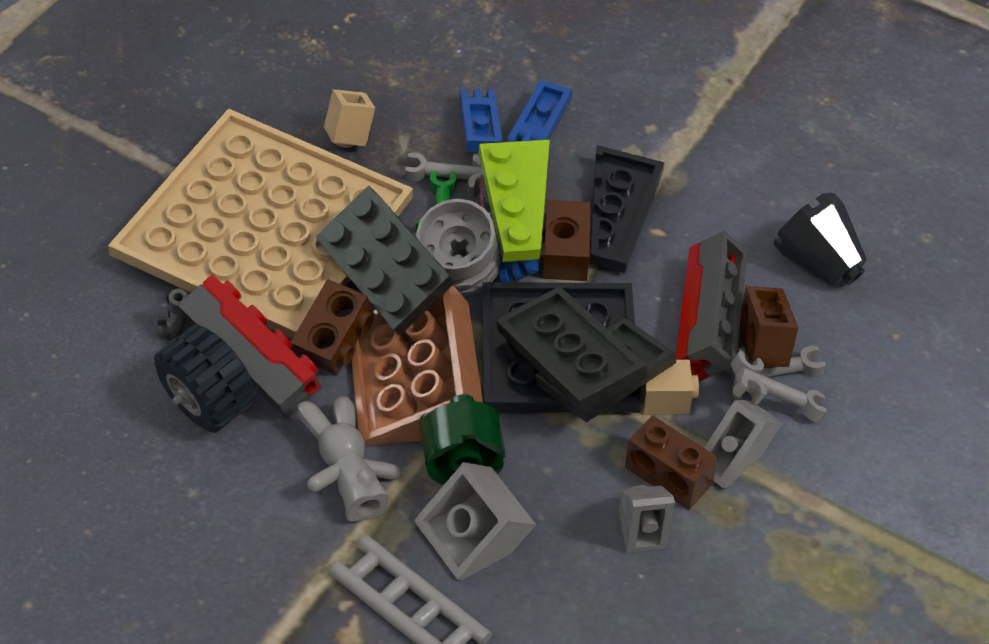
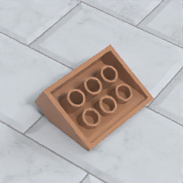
(413, 372)

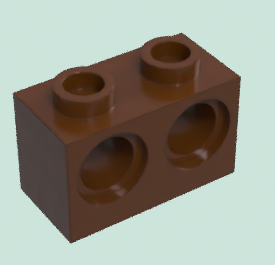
(324, 325)
(768, 326)
(671, 460)

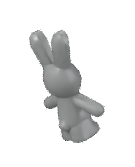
(343, 452)

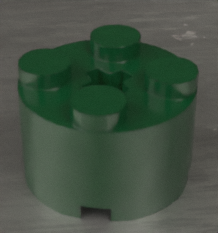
(459, 434)

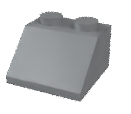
(474, 520)

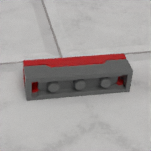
(712, 305)
(265, 354)

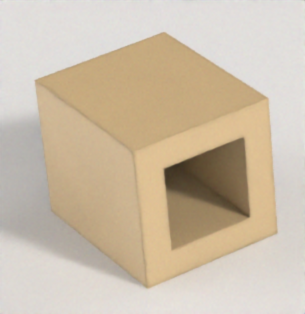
(349, 118)
(670, 391)

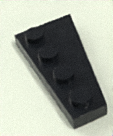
(620, 204)

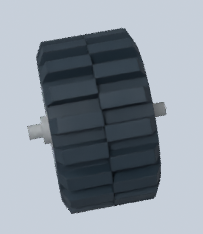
(205, 378)

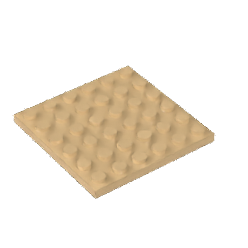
(251, 216)

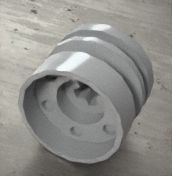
(463, 242)

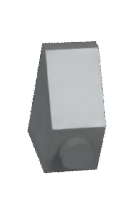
(740, 440)
(645, 517)

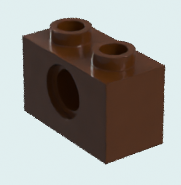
(566, 240)

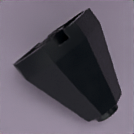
(824, 241)

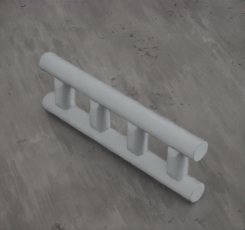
(406, 579)

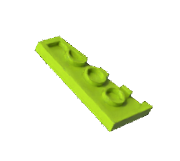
(516, 194)

